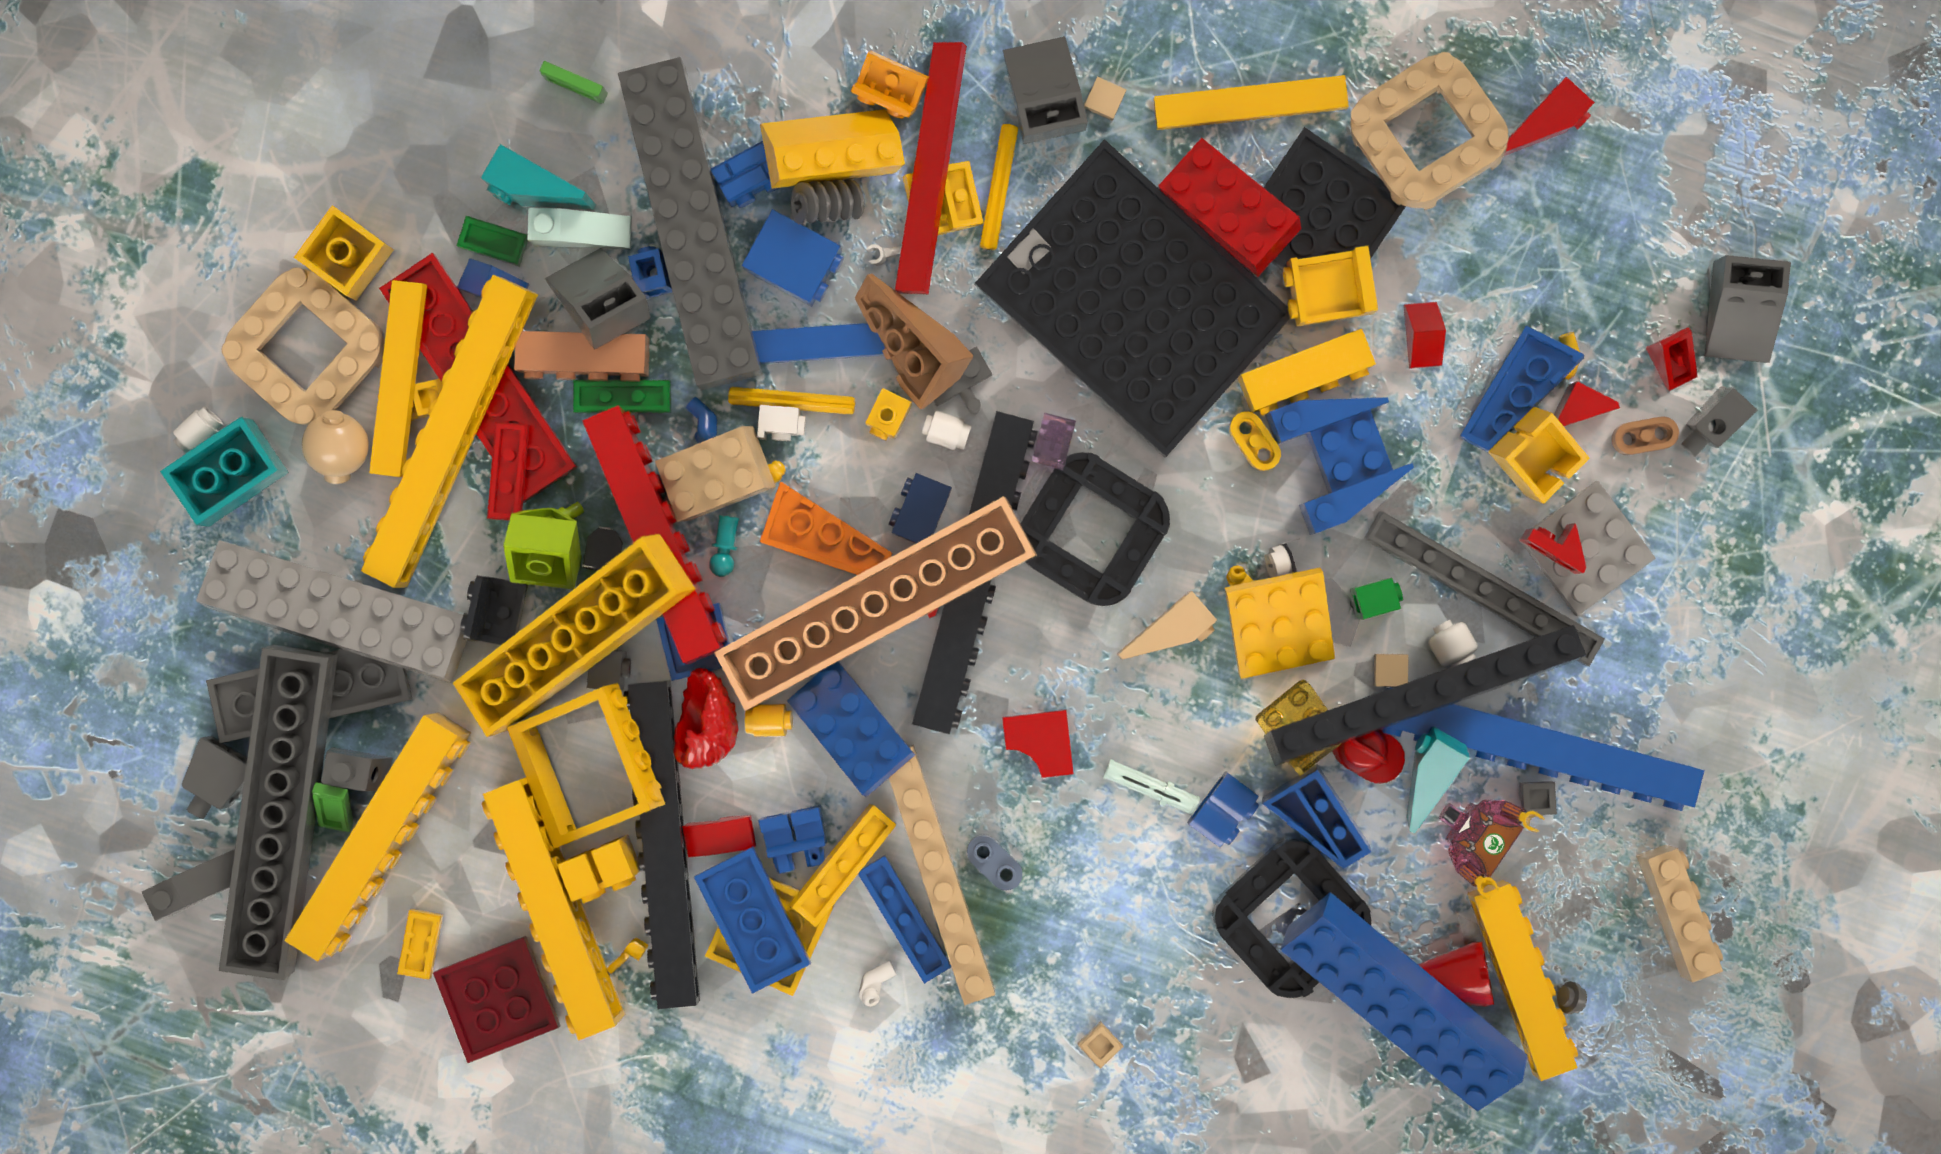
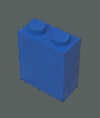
(793, 258)

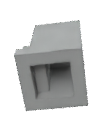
(1020, 254)

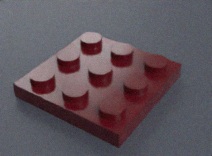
(496, 999)

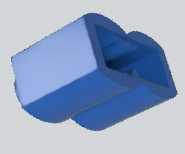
(1223, 810)

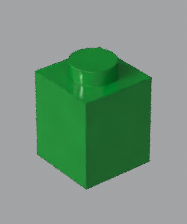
(1376, 598)

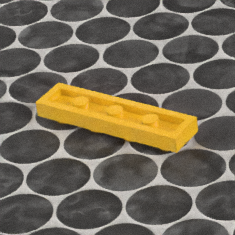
(842, 865)

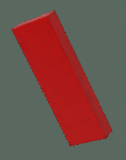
(508, 470)

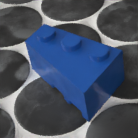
(1318, 814)

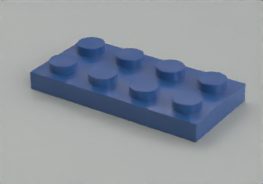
(851, 728)
(752, 920)

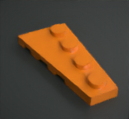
(814, 533)

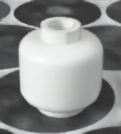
(1453, 644)

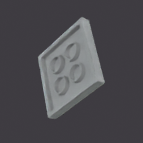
(1608, 544)

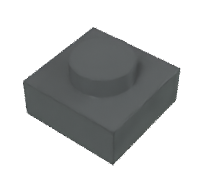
(1538, 797)

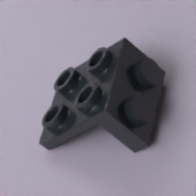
(493, 610)

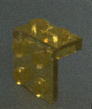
(1294, 705)

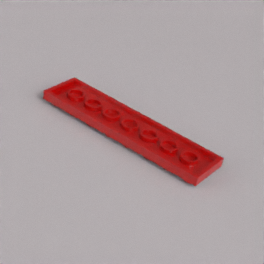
(442, 329)

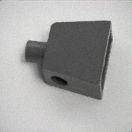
(1729, 413)
(354, 769)
(214, 776)

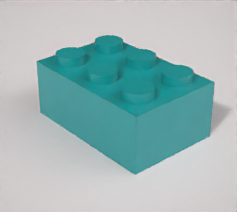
(224, 472)

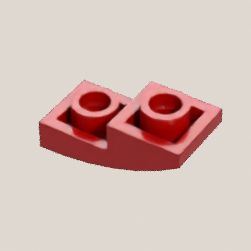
(719, 836)

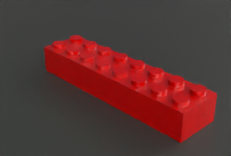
(646, 514)

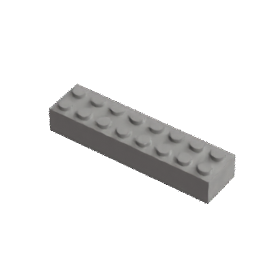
(333, 611)

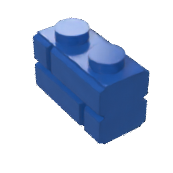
(744, 176)

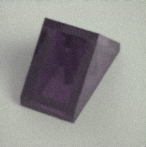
(1053, 441)

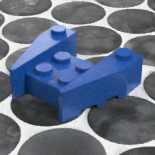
(1346, 452)

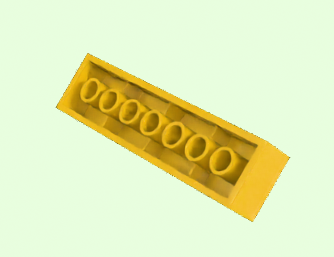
(574, 634)
(379, 836)
(556, 921)

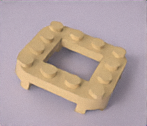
(1474, 109)
(269, 314)

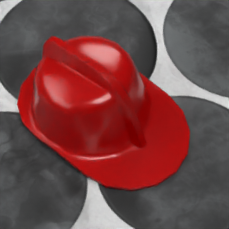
(1372, 756)

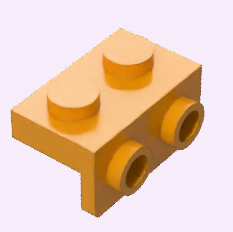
(889, 85)

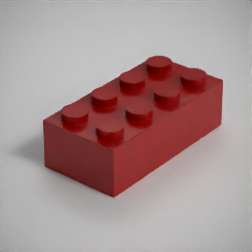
(1231, 206)

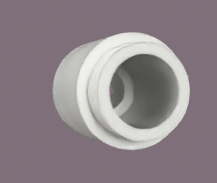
(196, 429)
(946, 430)

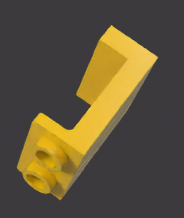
(1330, 287)

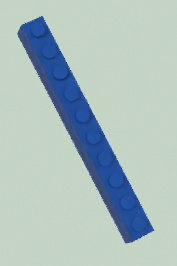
(1561, 753)

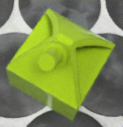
(544, 547)

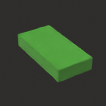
(573, 82)
(332, 807)

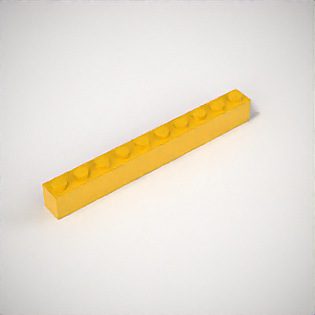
(448, 432)

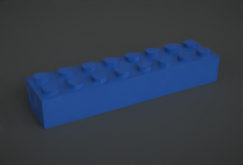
(1404, 1002)

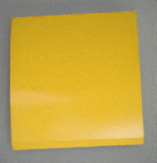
(960, 199)

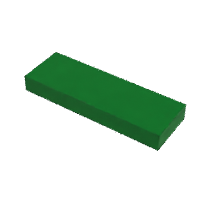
(631, 396)

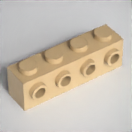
(1680, 913)

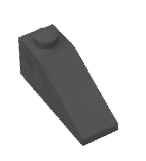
(190, 887)

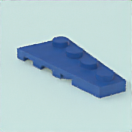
(1522, 382)

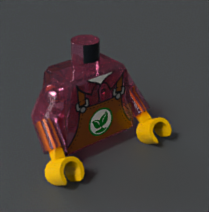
(1483, 837)

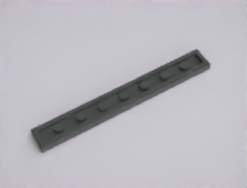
(1475, 582)

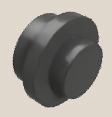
(1571, 998)

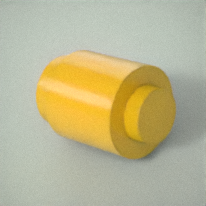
(768, 720)

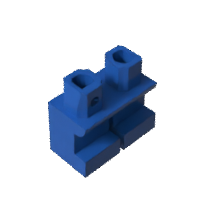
(781, 841)

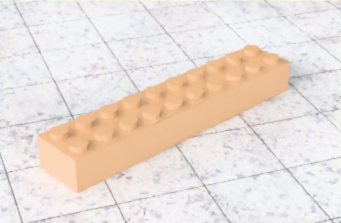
(875, 603)

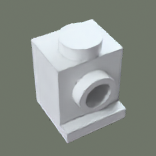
(780, 422)

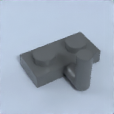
(975, 373)

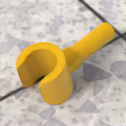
(635, 949)

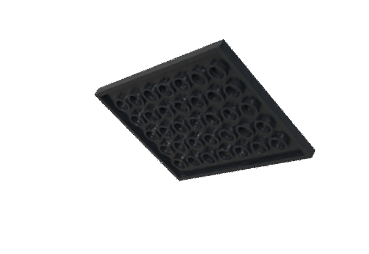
(1136, 299)

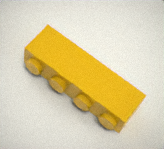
(1306, 371)

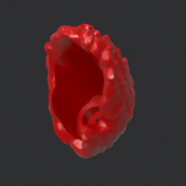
(707, 722)

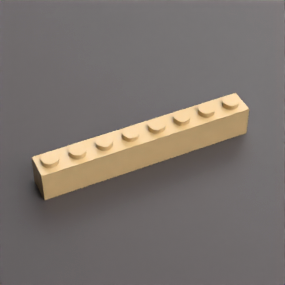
(941, 882)

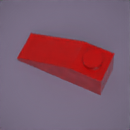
(1554, 116)

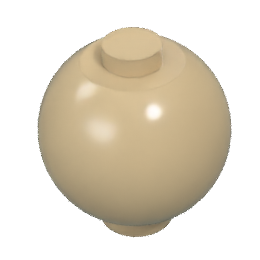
(335, 446)

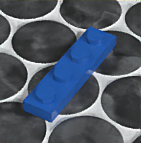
(904, 919)

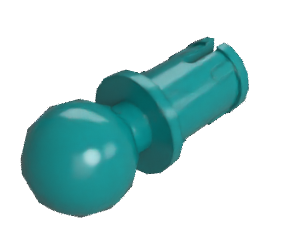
(722, 563)

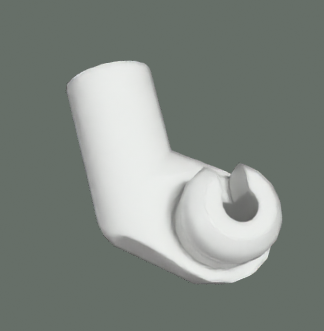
(872, 982)

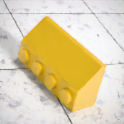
(831, 148)

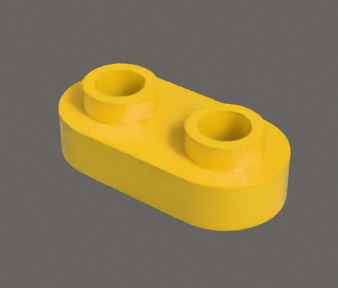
(1257, 439)

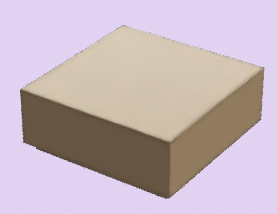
(1105, 98)
(1390, 669)
(1100, 1044)

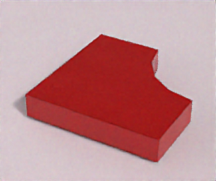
(1043, 738)

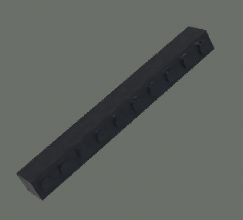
(963, 616)
(1424, 695)
(664, 854)

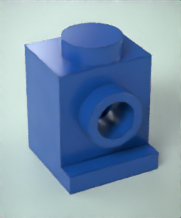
(642, 264)

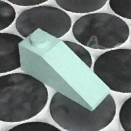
(578, 229)

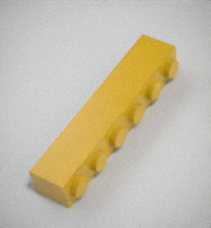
(1523, 981)

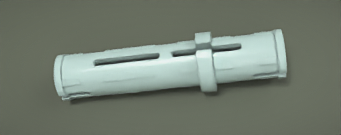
(1152, 787)

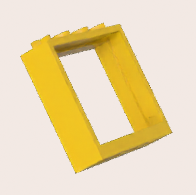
(543, 778)

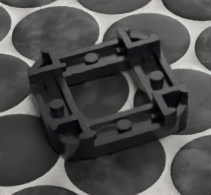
(1133, 553)
(1254, 888)

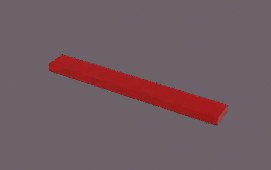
(930, 168)

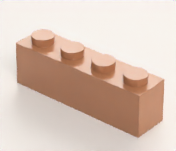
(573, 355)

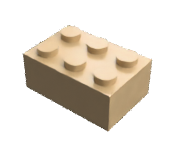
(715, 473)

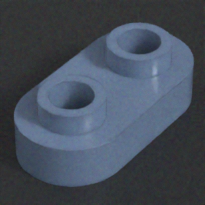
(995, 862)

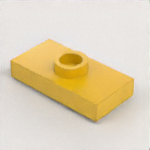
(420, 944)

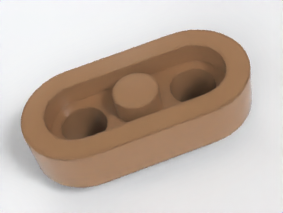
(1644, 435)

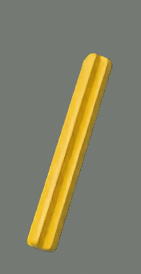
(999, 187)
(800, 400)

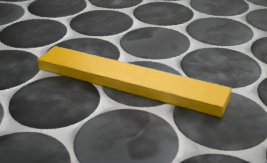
(1250, 102)
(398, 378)

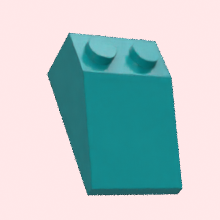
(527, 184)

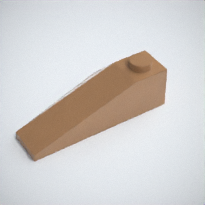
(920, 347)

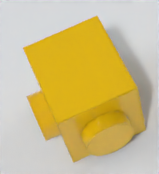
(888, 415)

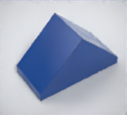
(478, 273)

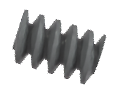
(826, 199)

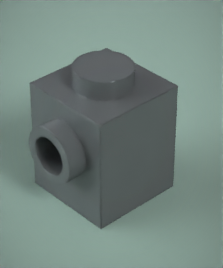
(610, 670)

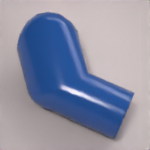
(706, 420)

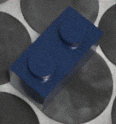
(920, 509)

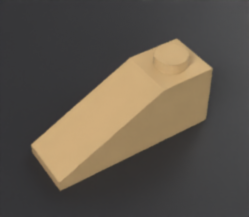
(1177, 626)

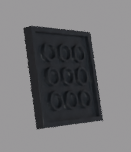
(1335, 199)

